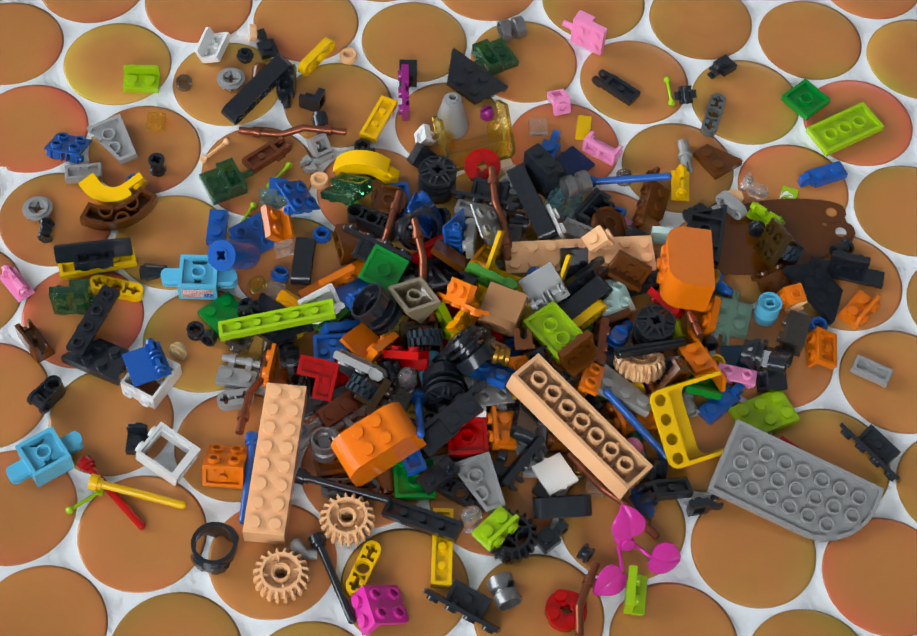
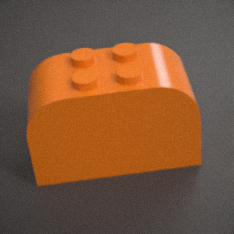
(687, 268)
(376, 443)

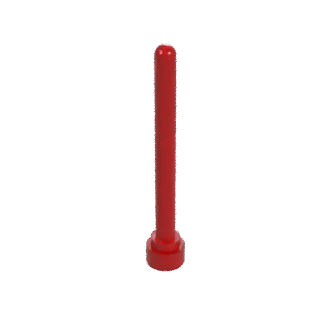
(87, 465)

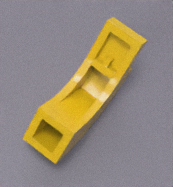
(367, 163)
(111, 196)

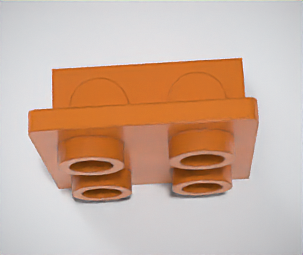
(366, 343)
(273, 371)
(224, 466)

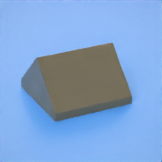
(415, 298)

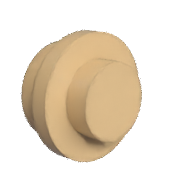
(177, 351)

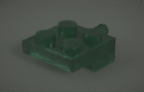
(494, 56)
(225, 181)
(347, 188)
(72, 298)

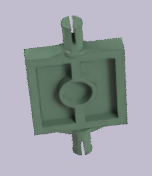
(733, 318)

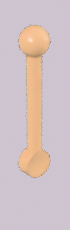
(203, 159)

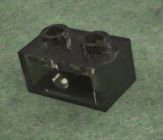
(794, 331)

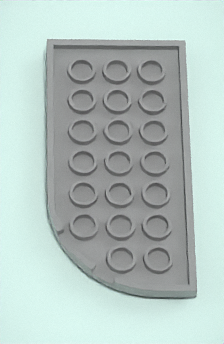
(792, 486)

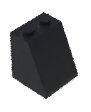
(543, 169)

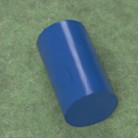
(233, 254)

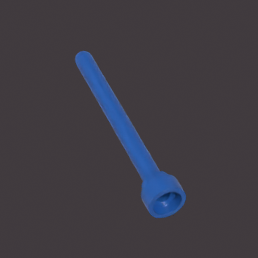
(630, 179)
(418, 401)
(635, 423)
(251, 442)

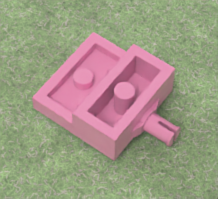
(587, 32)

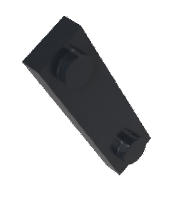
(423, 519)

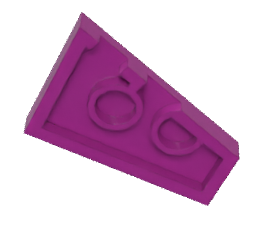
(403, 92)

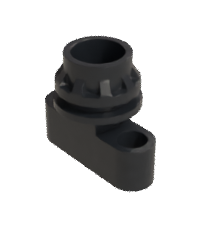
(759, 355)

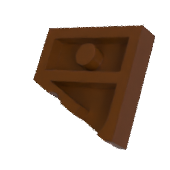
(716, 161)

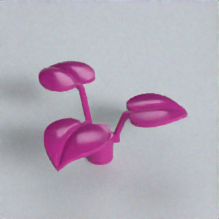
(625, 526)

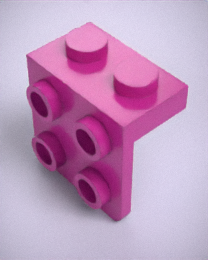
(378, 606)

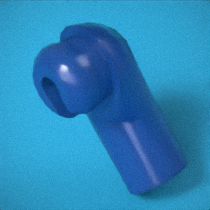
(722, 287)

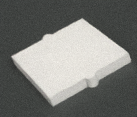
(554, 474)

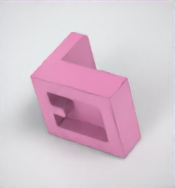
(560, 101)

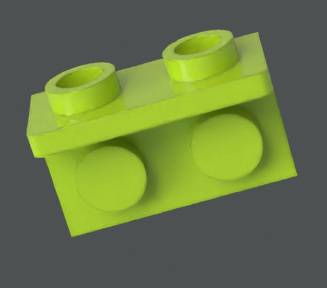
(141, 78)
(495, 528)
(635, 592)

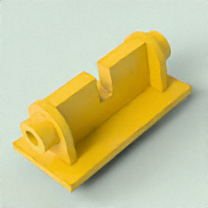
(680, 184)

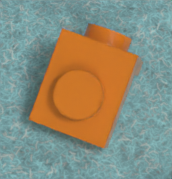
(792, 295)

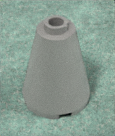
(453, 115)

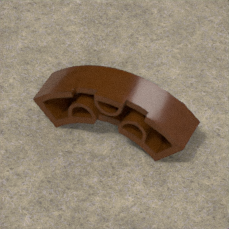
(121, 216)

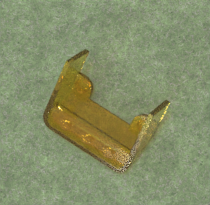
(499, 139)

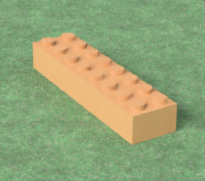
(540, 252)
(579, 426)
(275, 464)

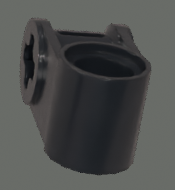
(45, 395)

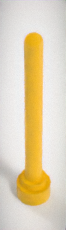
(97, 483)

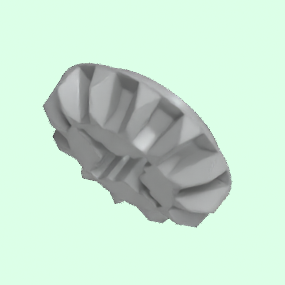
(225, 75)
(33, 203)

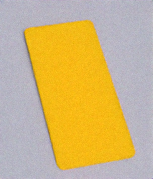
(583, 127)

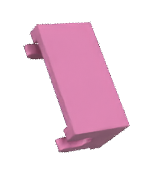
(601, 150)

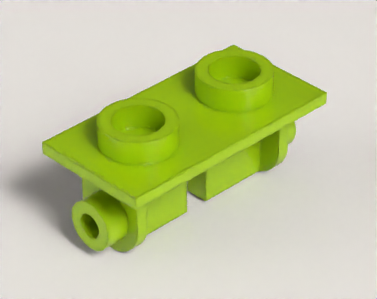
(758, 212)

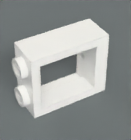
(146, 399)
(175, 438)

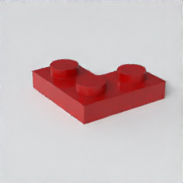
(324, 374)

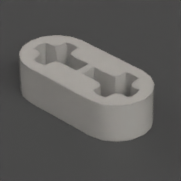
(735, 208)
(235, 399)

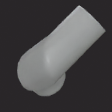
(299, 548)

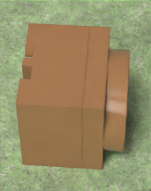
(505, 308)

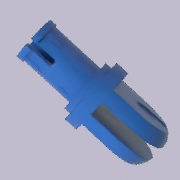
(620, 334)

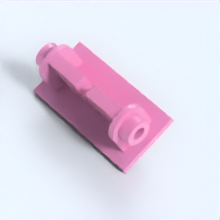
(15, 283)
(739, 375)

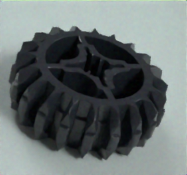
(526, 529)

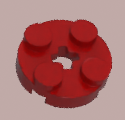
(478, 156)
(554, 613)

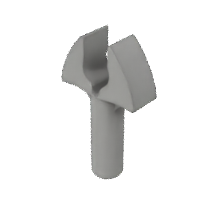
(314, 162)

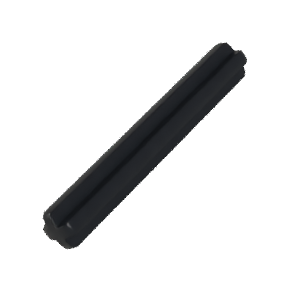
(649, 348)

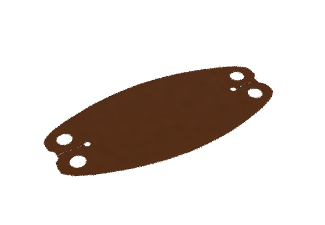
(802, 221)

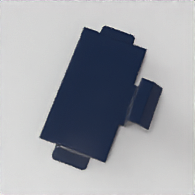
(645, 509)

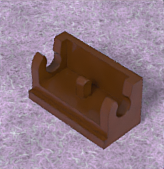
(344, 244)
(524, 340)
(34, 341)
(678, 373)

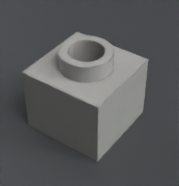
(324, 145)

